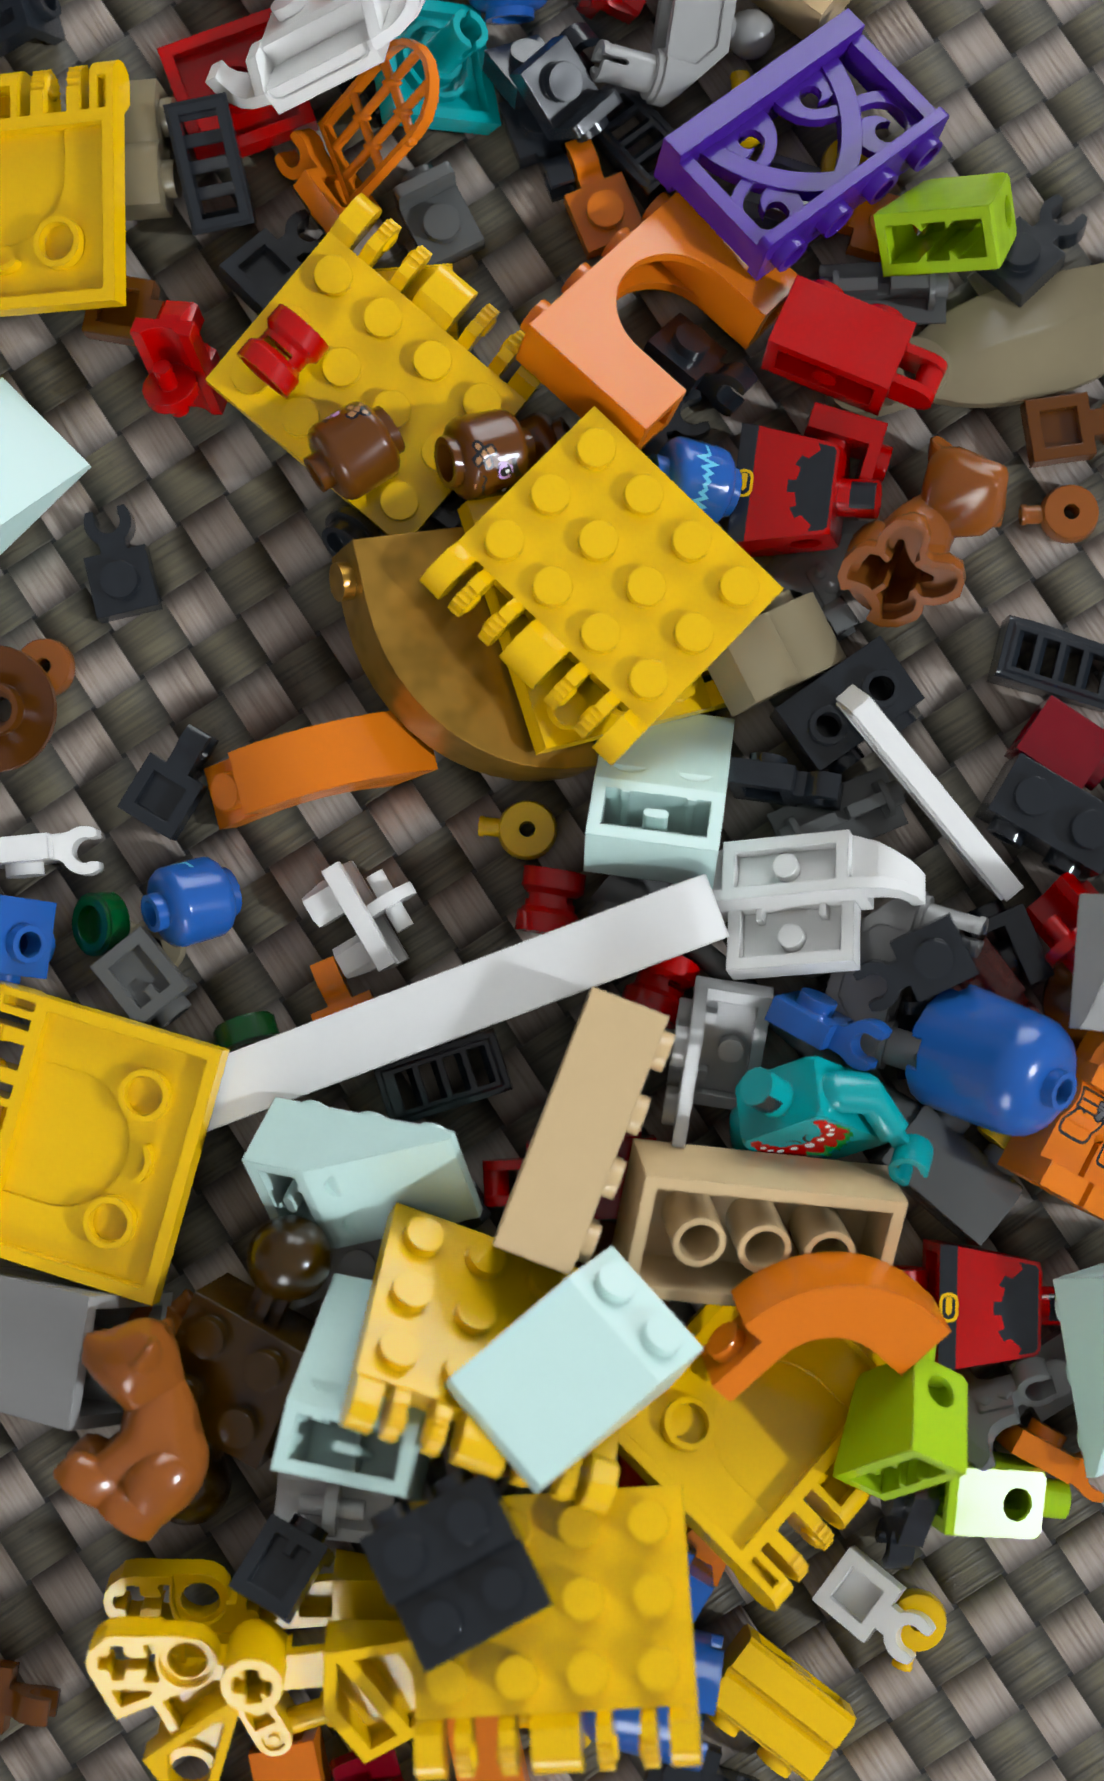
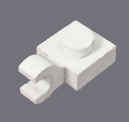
(27, 854)

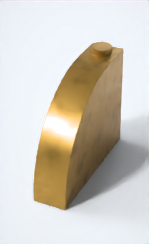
(433, 664)

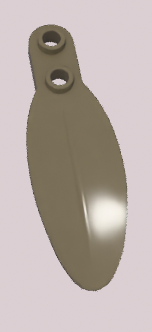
(1013, 352)

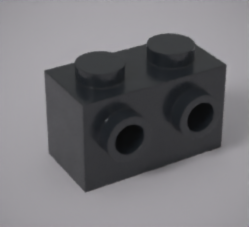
(820, 730)
(1046, 815)

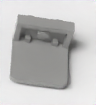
(714, 1046)

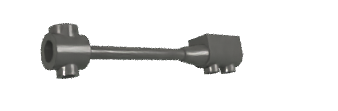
(963, 1183)

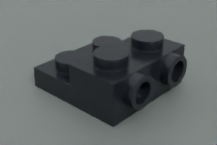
(455, 1568)

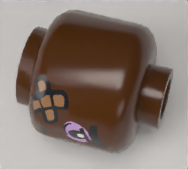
(354, 450)
(483, 454)

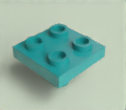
(458, 44)

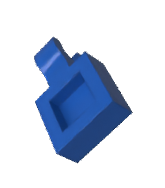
(814, 1020)

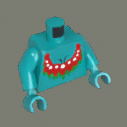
(823, 1114)

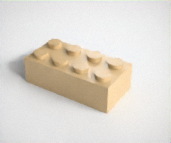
(581, 1131)
(716, 1215)

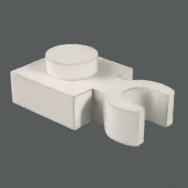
(865, 1599)

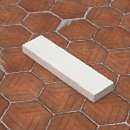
(928, 792)

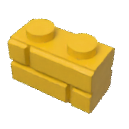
(779, 1706)

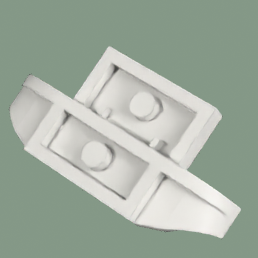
(312, 49)
(801, 898)

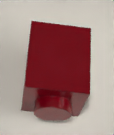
(1062, 743)

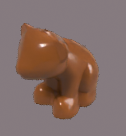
(906, 558)
(160, 1451)

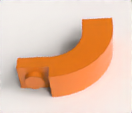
(315, 764)
(819, 1299)

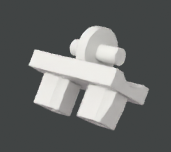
(347, 893)
(334, 1507)

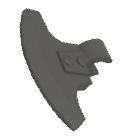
(818, 574)
(996, 1401)

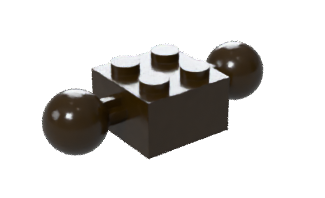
(245, 1350)

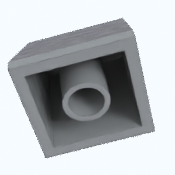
(42, 1348)

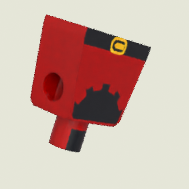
(795, 493)
(989, 1303)

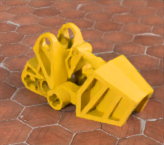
(240, 1663)

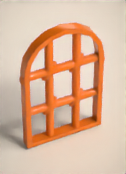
(362, 116)

